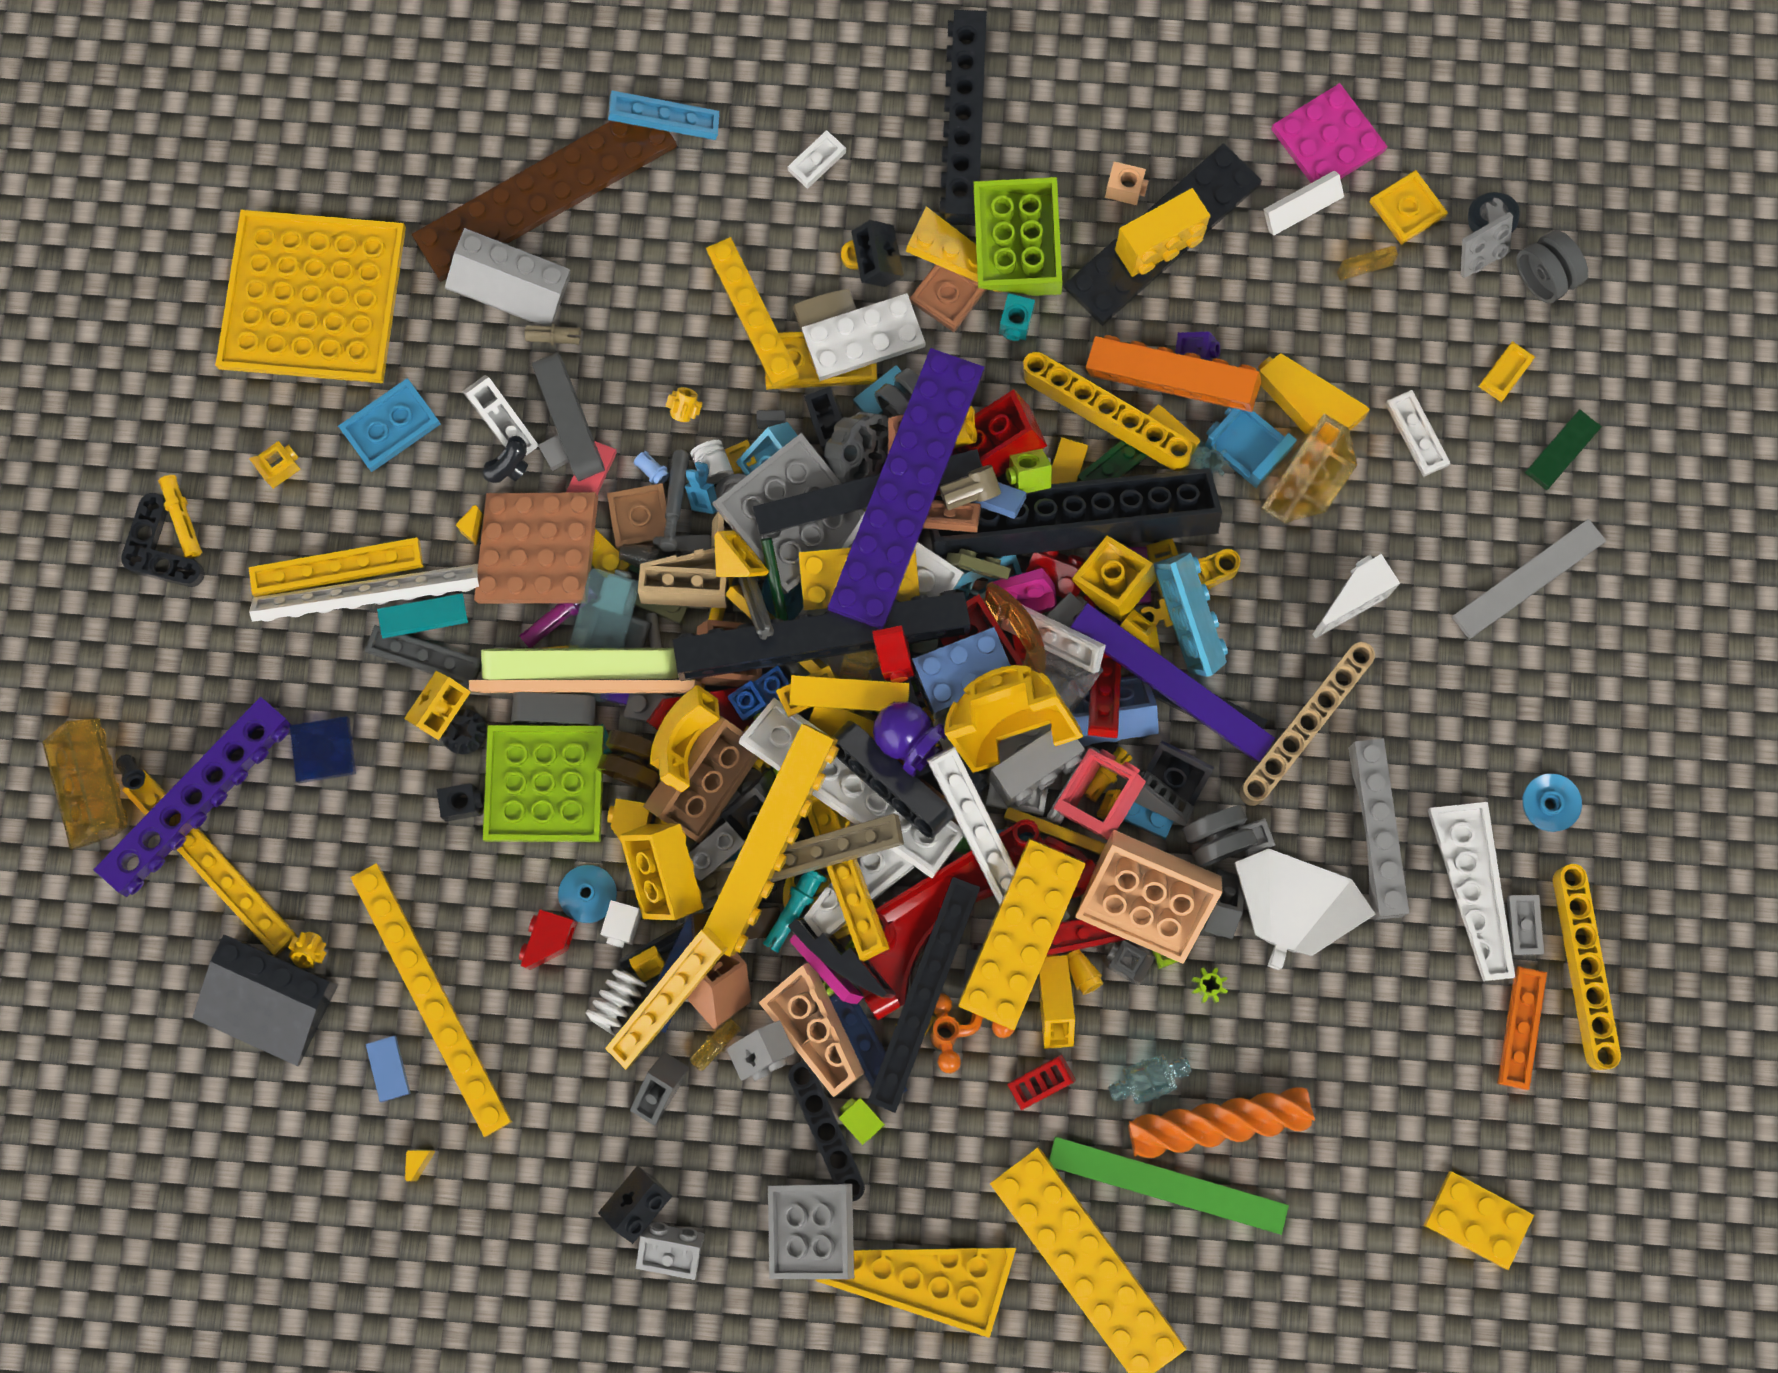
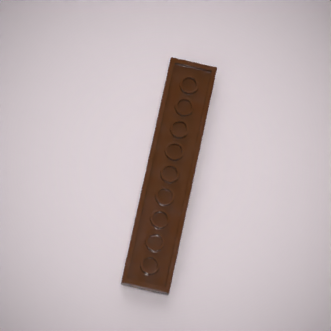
(545, 189)

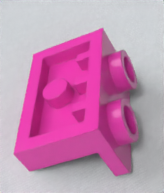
(1032, 590)

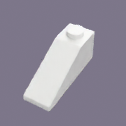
(497, 412)

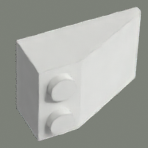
(1367, 586)

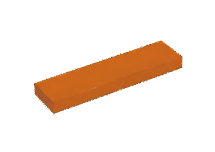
(1522, 1028)

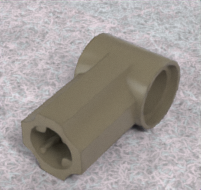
(977, 486)

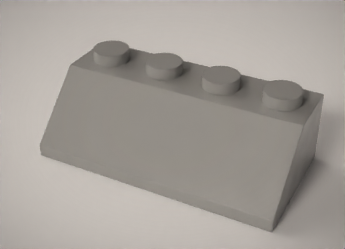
(507, 278)

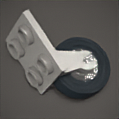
(1492, 221)

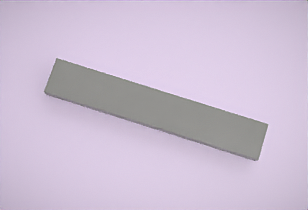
(1528, 579)

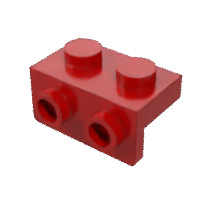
(1059, 569)

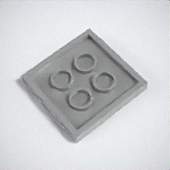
(811, 1231)

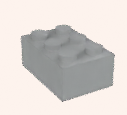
(1034, 768)

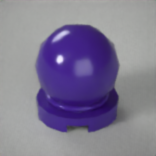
(906, 734)

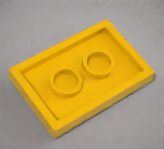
(1478, 1220)

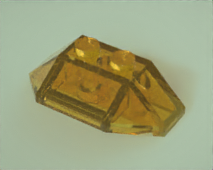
(1313, 472)

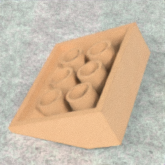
(1149, 896)

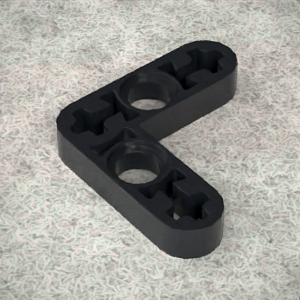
(150, 556)

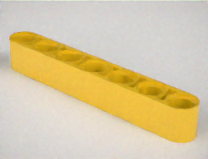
(1112, 422)
(1581, 981)

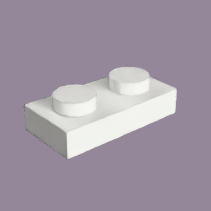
(817, 159)

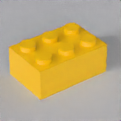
(1162, 233)
(661, 871)

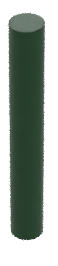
(774, 579)

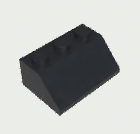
(745, 809)

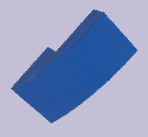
(757, 694)

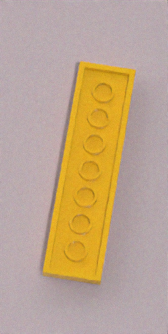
(1088, 1265)

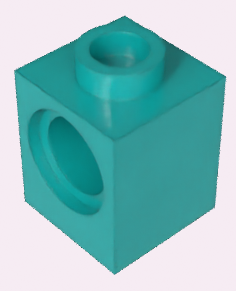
(1016, 306)

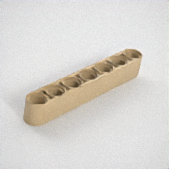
(1313, 711)

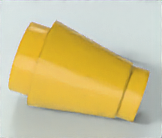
(1083, 972)

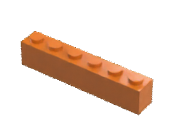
(1174, 373)

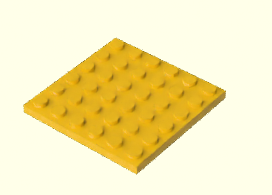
(311, 296)

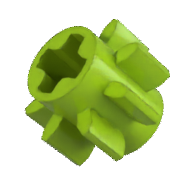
(1217, 982)

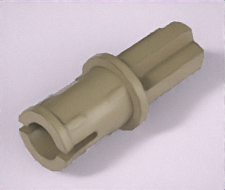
(552, 334)

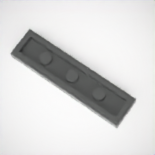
(424, 656)

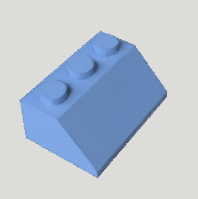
(1136, 712)

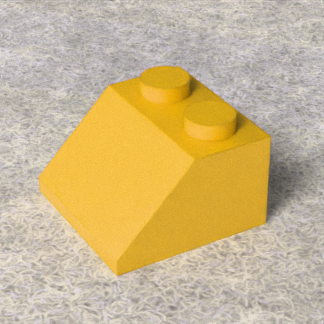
(1115, 578)

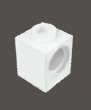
(620, 924)

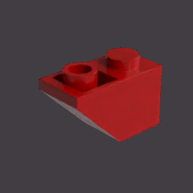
(549, 939)

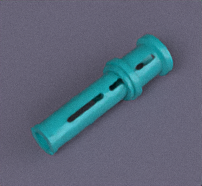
(801, 896)

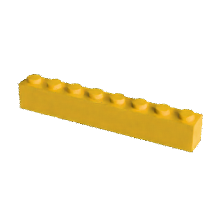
(770, 836)

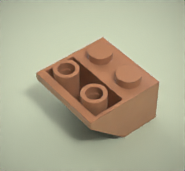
(722, 990)

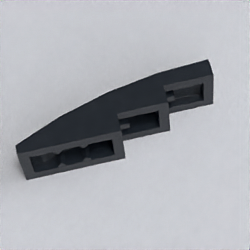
(842, 961)

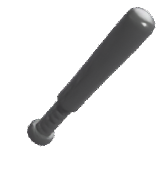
(676, 488)

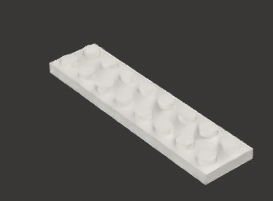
(845, 792)

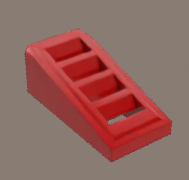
(1065, 1071)

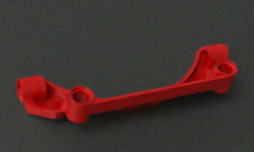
(912, 914)

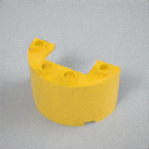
(1003, 706)

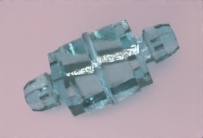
(1149, 1079)

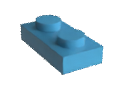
(1148, 821)

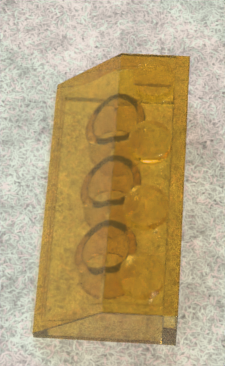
(84, 782)

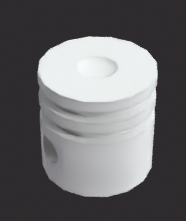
(714, 456)

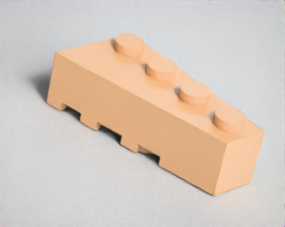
(814, 1028)

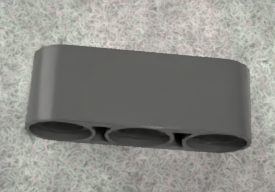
(553, 709)

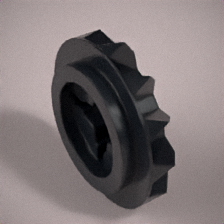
(476, 729)

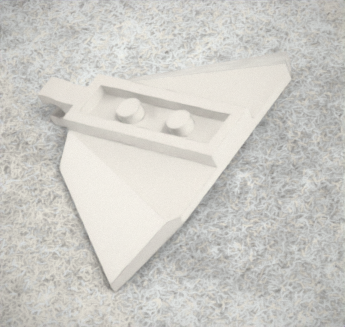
(1298, 903)

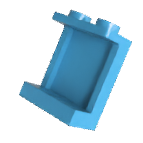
(1250, 443)

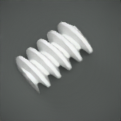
(615, 1000)

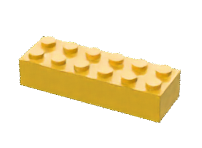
(1021, 934)

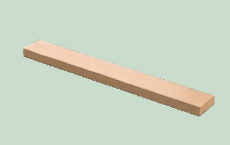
(583, 686)

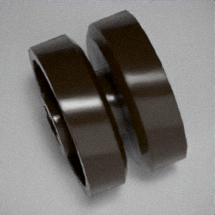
(631, 762)

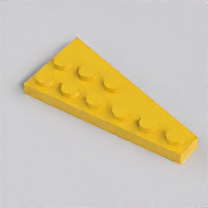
(940, 1284)

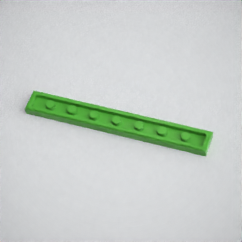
(1168, 1185)

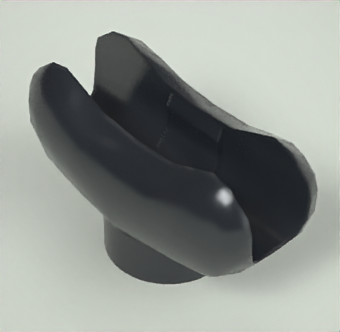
(508, 463)

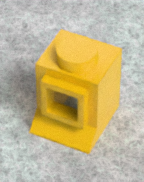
(276, 464)

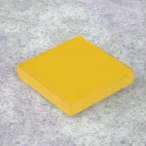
(1408, 207)

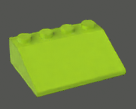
(1018, 236)

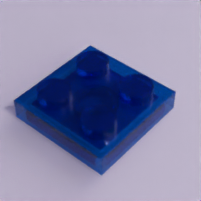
(322, 749)

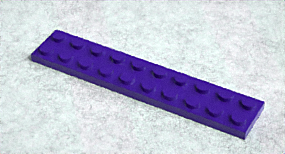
(906, 489)

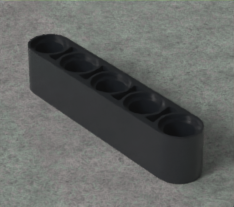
(889, 780)
(823, 1116)

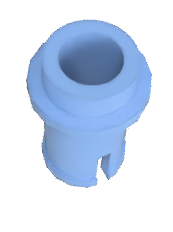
(656, 472)

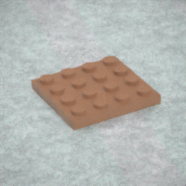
(536, 547)

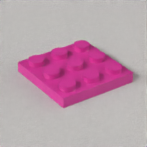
(1329, 135)

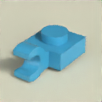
(699, 492)

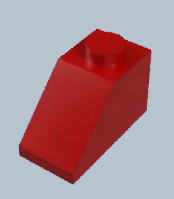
(893, 654)

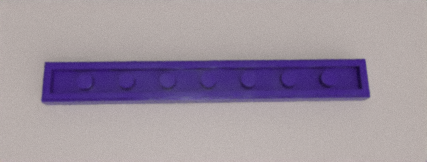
(1174, 683)

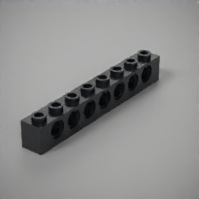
(969, 26)

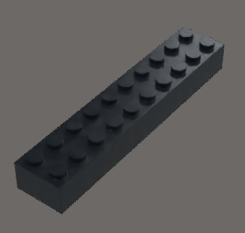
(1089, 510)

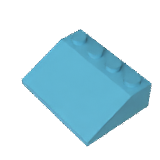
(1190, 614)

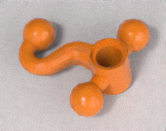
(949, 1060)

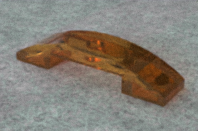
(1004, 607)

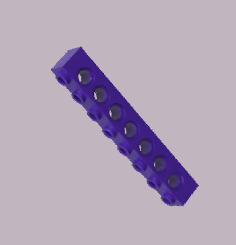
(177, 800)

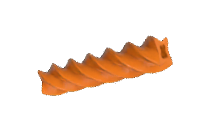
(1213, 1123)

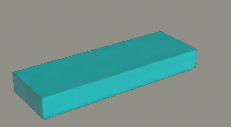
(422, 615)

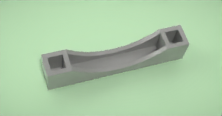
(1385, 866)

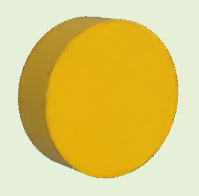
(848, 255)

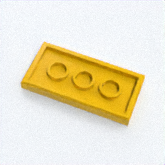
(807, 374)

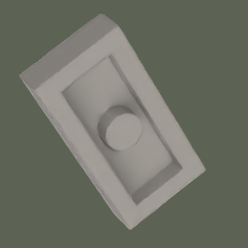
(1525, 925)

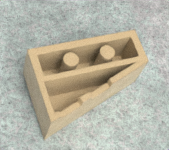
(683, 581)

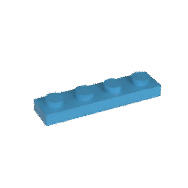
(663, 115)

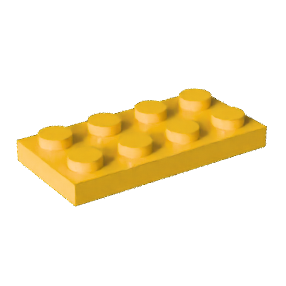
(822, 570)

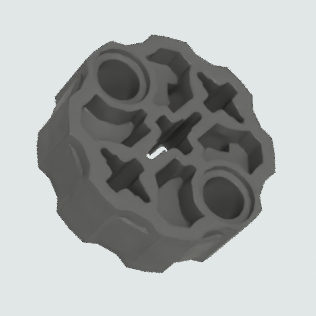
(856, 449)

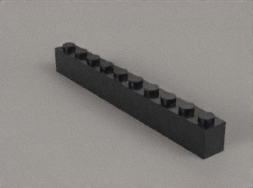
(815, 637)

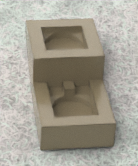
(823, 307)

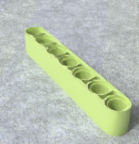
(578, 663)

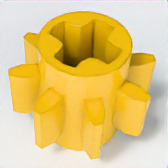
(683, 404)
(307, 950)

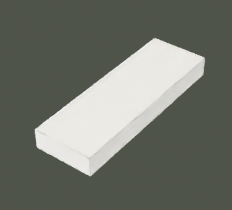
(1303, 203)
(1417, 433)

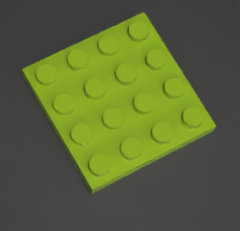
(543, 784)

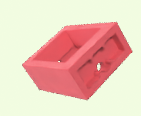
(1080, 782)

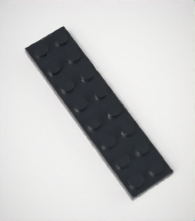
(1106, 284)

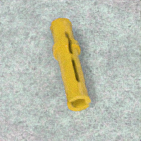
(176, 506)

